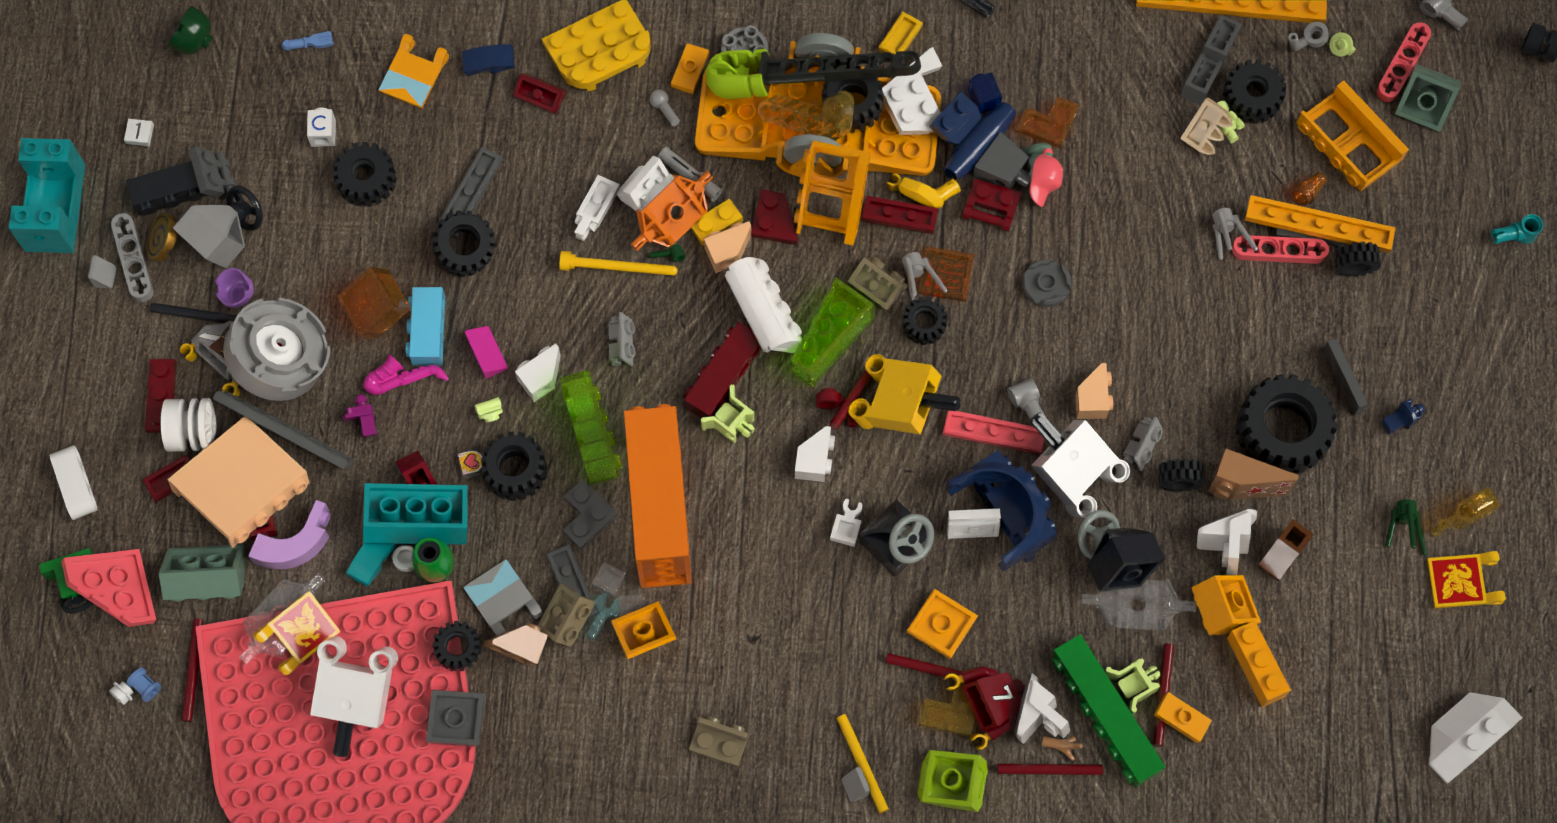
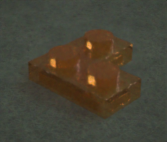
(1051, 128)

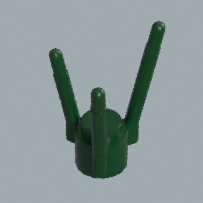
(1407, 514)

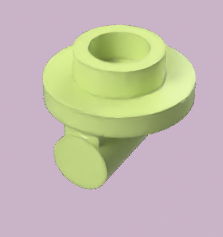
(1341, 44)
(489, 409)

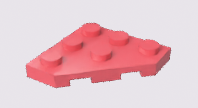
(113, 583)

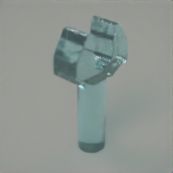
(603, 614)

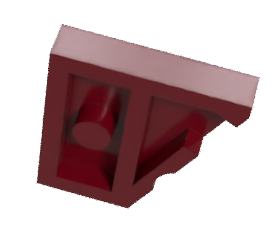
(774, 219)

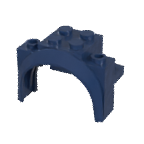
(1020, 505)

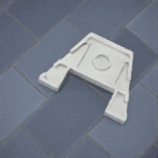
(910, 99)

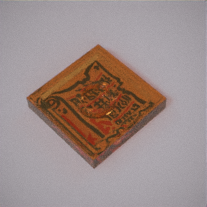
(953, 270)

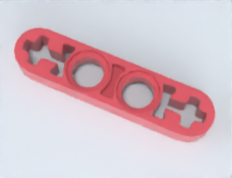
(1404, 62)
(1280, 253)

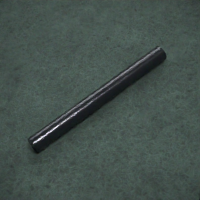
(191, 313)

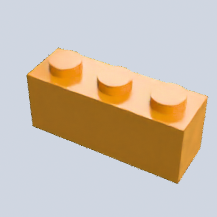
(1258, 664)

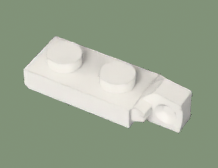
(595, 206)

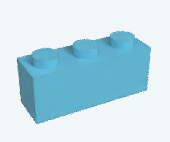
(426, 326)

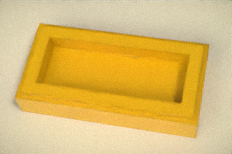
(901, 34)

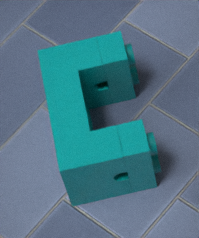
(51, 196)

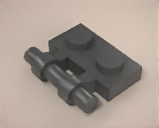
(207, 171)

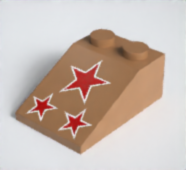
(1248, 478)

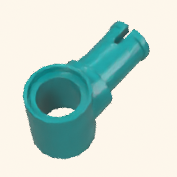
(1518, 231)

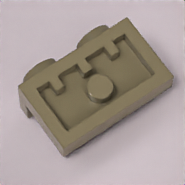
(877, 282)
(565, 615)
(719, 741)

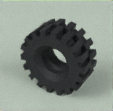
(1250, 106)
(369, 189)

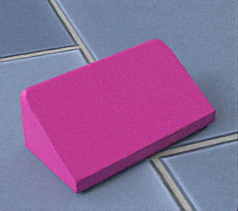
(486, 351)

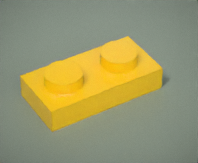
(717, 219)

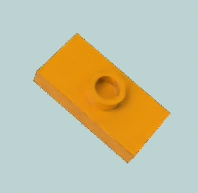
(690, 68)
(1182, 717)

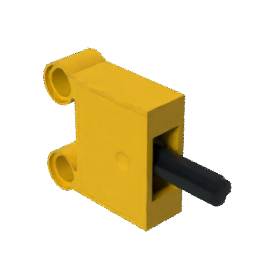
(902, 397)

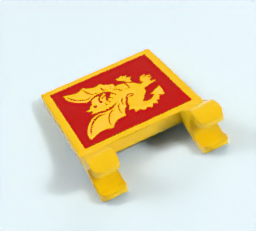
(1460, 580)
(300, 629)

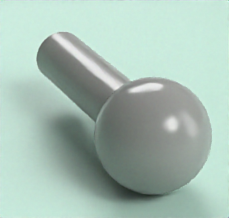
(659, 99)

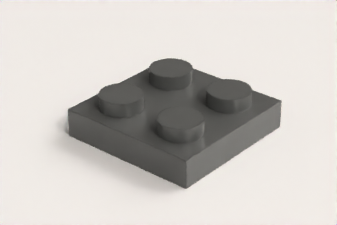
(455, 718)

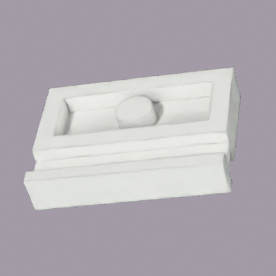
(973, 523)

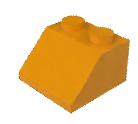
(1225, 603)

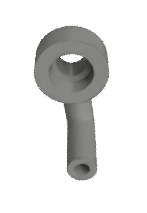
(1310, 30)

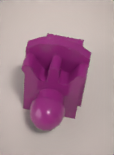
(364, 413)

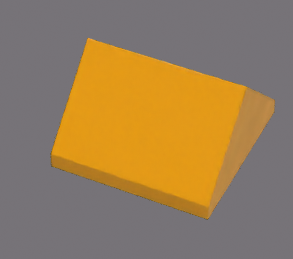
(643, 630)

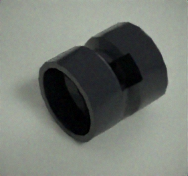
(1534, 42)

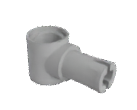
(1443, 9)
(1026, 396)

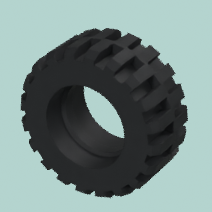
(1299, 397)

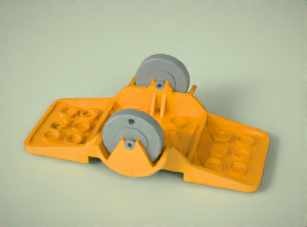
(747, 136)

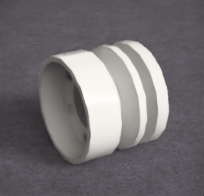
(186, 424)

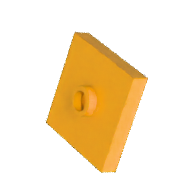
(942, 623)

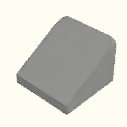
(101, 273)
(856, 785)

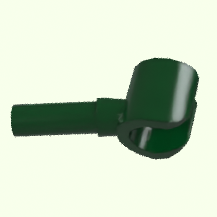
(674, 251)

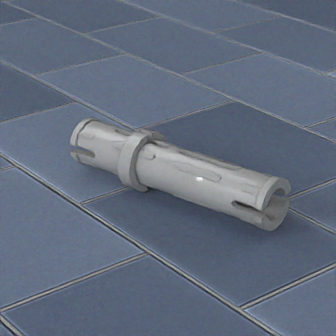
(687, 171)

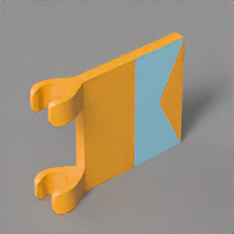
(411, 76)

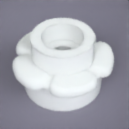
(121, 692)

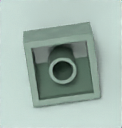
(1428, 97)

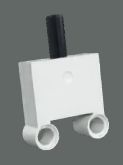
(1075, 463)
(351, 691)

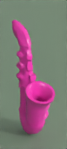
(386, 376)

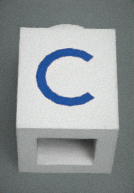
(321, 127)

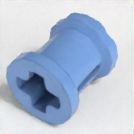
(143, 684)

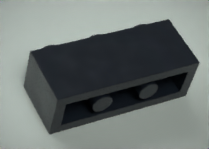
(164, 189)

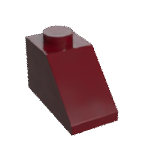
(415, 469)

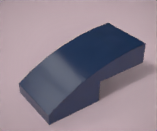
(485, 58)

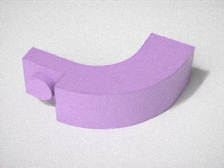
(295, 550)

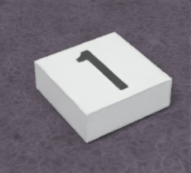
(138, 132)

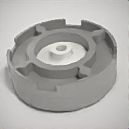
(276, 349)

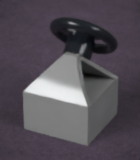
(217, 228)

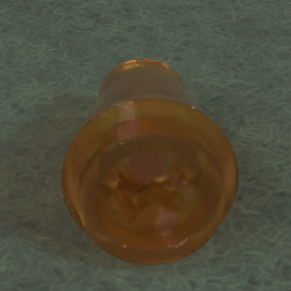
(1307, 190)

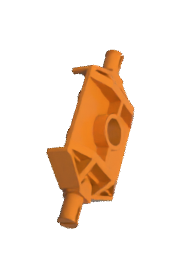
(656, 219)

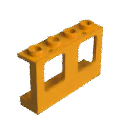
(1363, 129)
(849, 190)

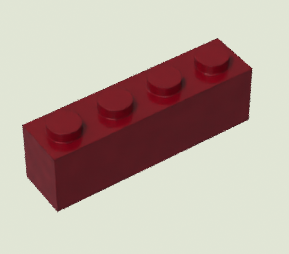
(725, 369)

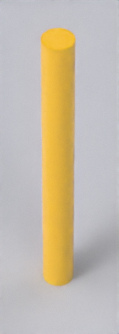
(862, 763)

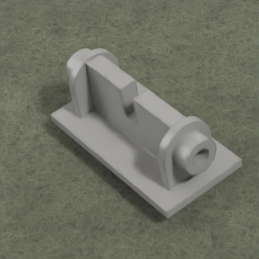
(622, 330)
(1148, 433)

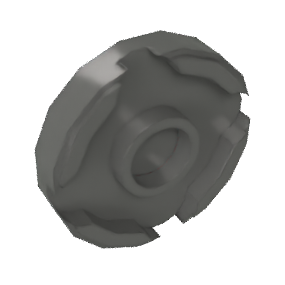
(1046, 283)

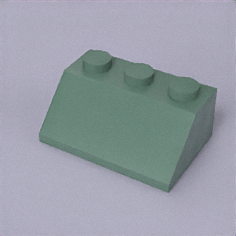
(203, 572)

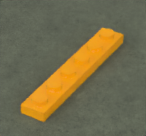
(1318, 223)

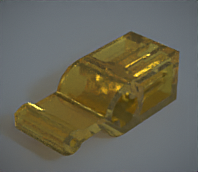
(1476, 507)

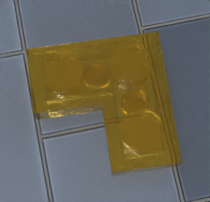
(952, 717)

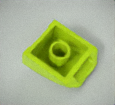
(953, 780)

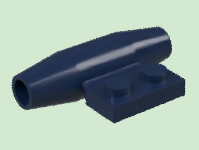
(963, 126)

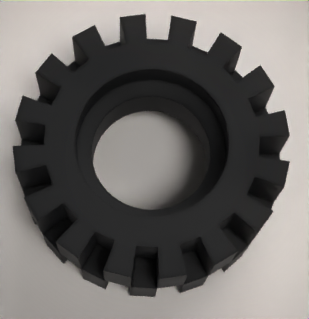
(1357, 259)
(921, 334)
(1181, 475)
(457, 661)

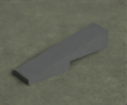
(1211, 60)

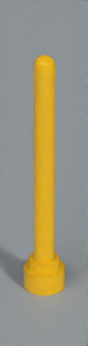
(570, 261)

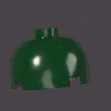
(192, 32)

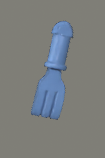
(318, 40)

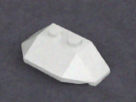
(1468, 732)

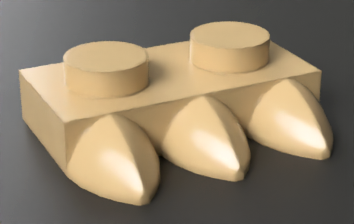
(1205, 127)

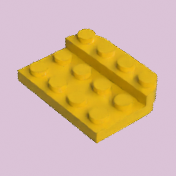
(599, 46)

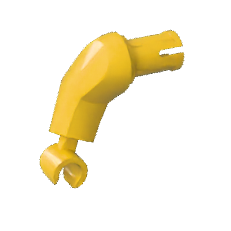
(923, 193)

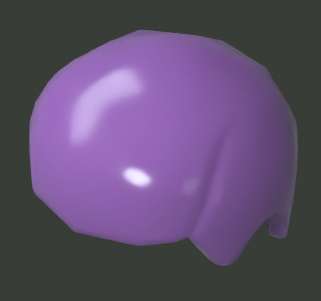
(234, 288)

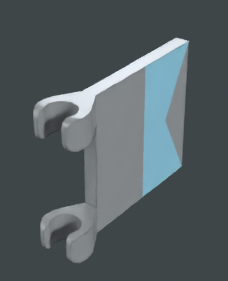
(499, 595)

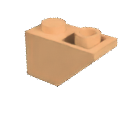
(727, 246)
(1092, 395)

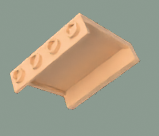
(240, 480)

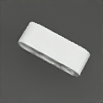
(73, 482)

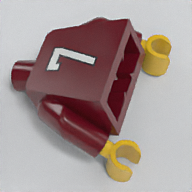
(992, 699)

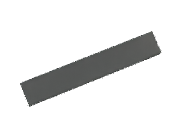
(283, 429)

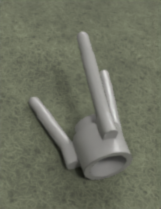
(1224, 224)
(914, 268)

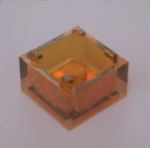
(373, 302)

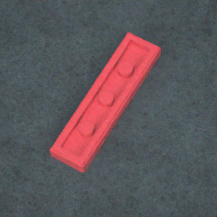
(993, 432)

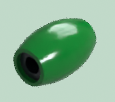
(432, 560)

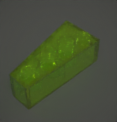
(589, 427)

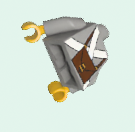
(209, 345)

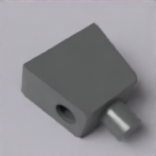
(1003, 164)

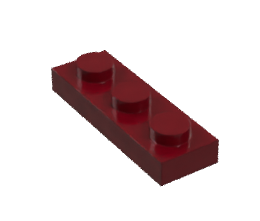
(899, 214)
(160, 387)

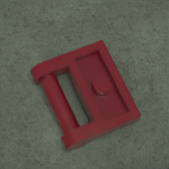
(992, 198)

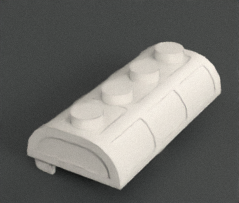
(763, 306)

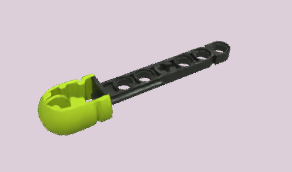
(731, 79)

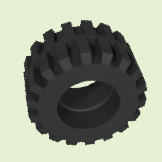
(869, 109)
(463, 223)
(514, 485)

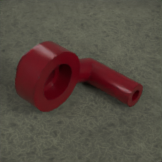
(830, 399)

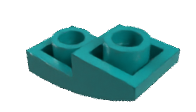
(369, 562)

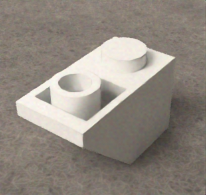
(540, 373)
(812, 456)

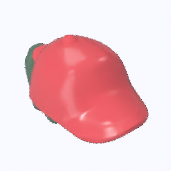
(1045, 172)

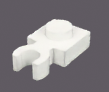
(847, 527)

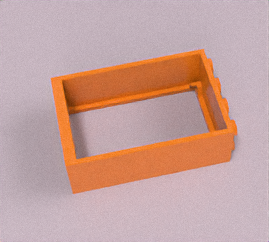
(657, 496)

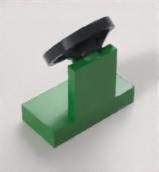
(54, 569)

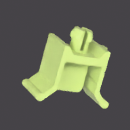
(731, 418)
(1135, 682)

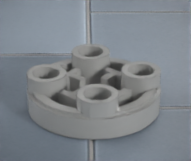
(744, 39)

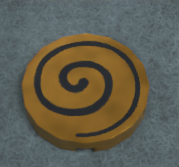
(161, 237)

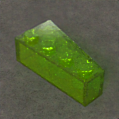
(832, 331)

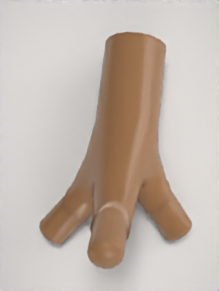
(1062, 745)

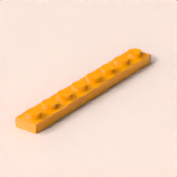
(1287, 10)

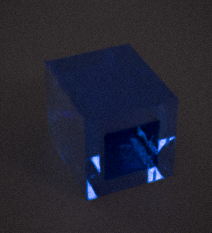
(984, 92)

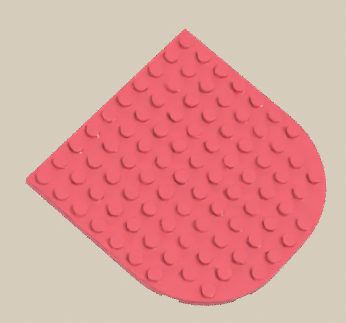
(279, 760)

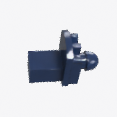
(1404, 416)

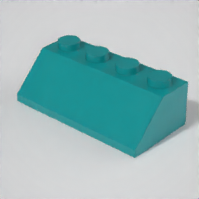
(414, 512)

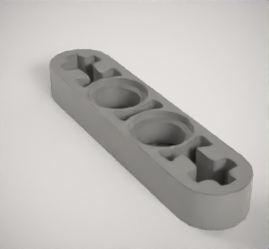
(132, 257)

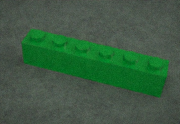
(1108, 711)

